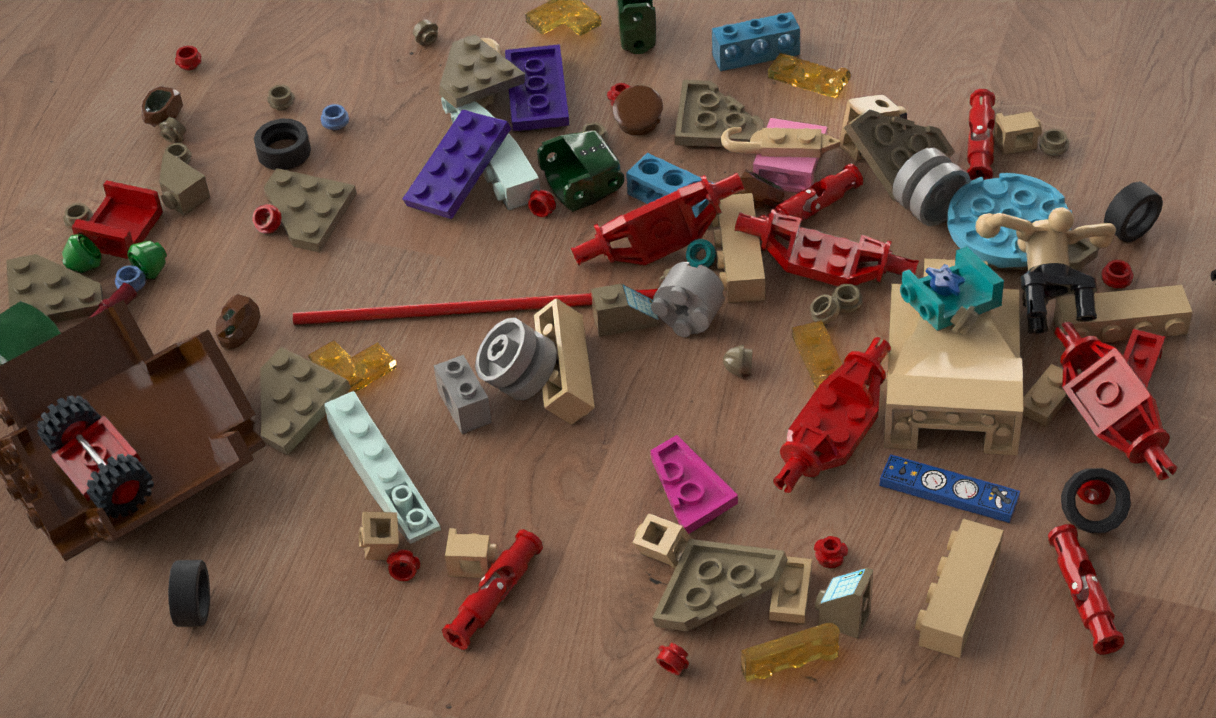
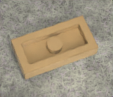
(1045, 396)
(792, 591)

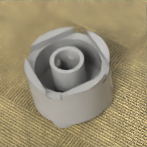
(688, 298)

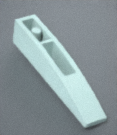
(509, 169)
(379, 467)

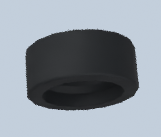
(282, 130)
(1134, 211)
(1121, 508)
(189, 593)

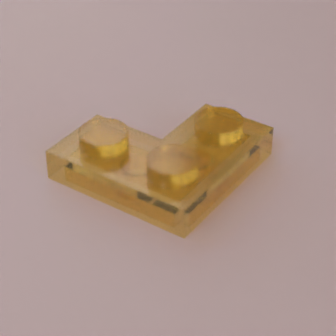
(569, 12)
(360, 368)

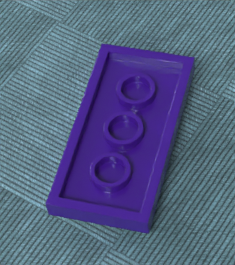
(542, 97)
(457, 164)

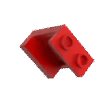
(121, 218)

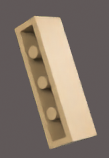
(739, 252)
(1151, 310)
(569, 387)
(960, 587)

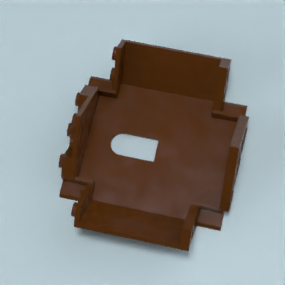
(171, 407)

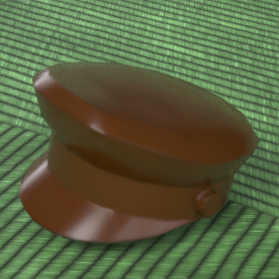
(638, 110)

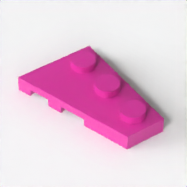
(690, 484)

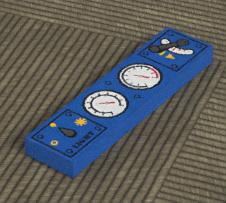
(950, 488)

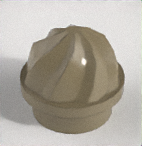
(738, 360)

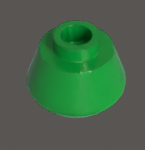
(81, 254)
(148, 258)

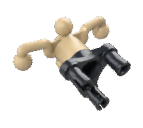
(1048, 261)

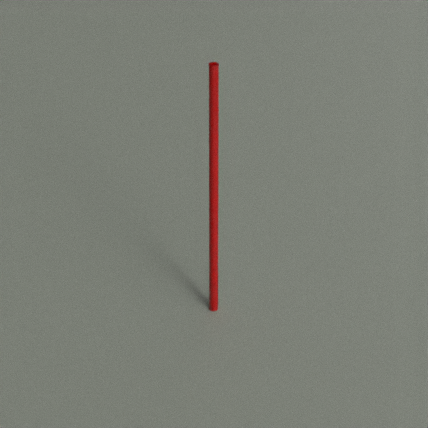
(445, 308)

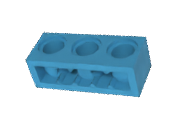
(755, 41)
(656, 178)

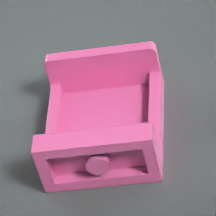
(789, 173)

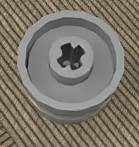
(928, 184)
(515, 359)

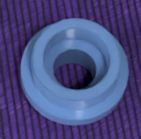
(334, 117)
(131, 275)

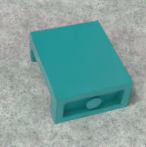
(981, 289)

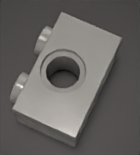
(462, 394)

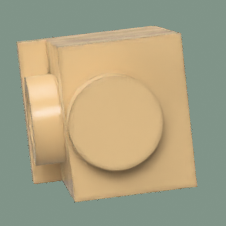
(1017, 132)
(379, 534)
(661, 540)
(469, 554)

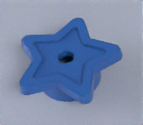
(945, 281)

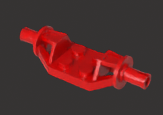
(660, 225)
(823, 255)
(1113, 400)
(835, 417)

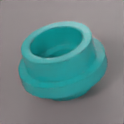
(693, 249)

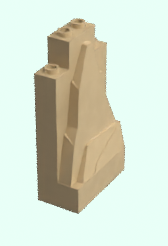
(954, 378)

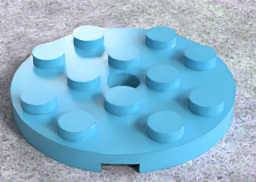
(1010, 195)

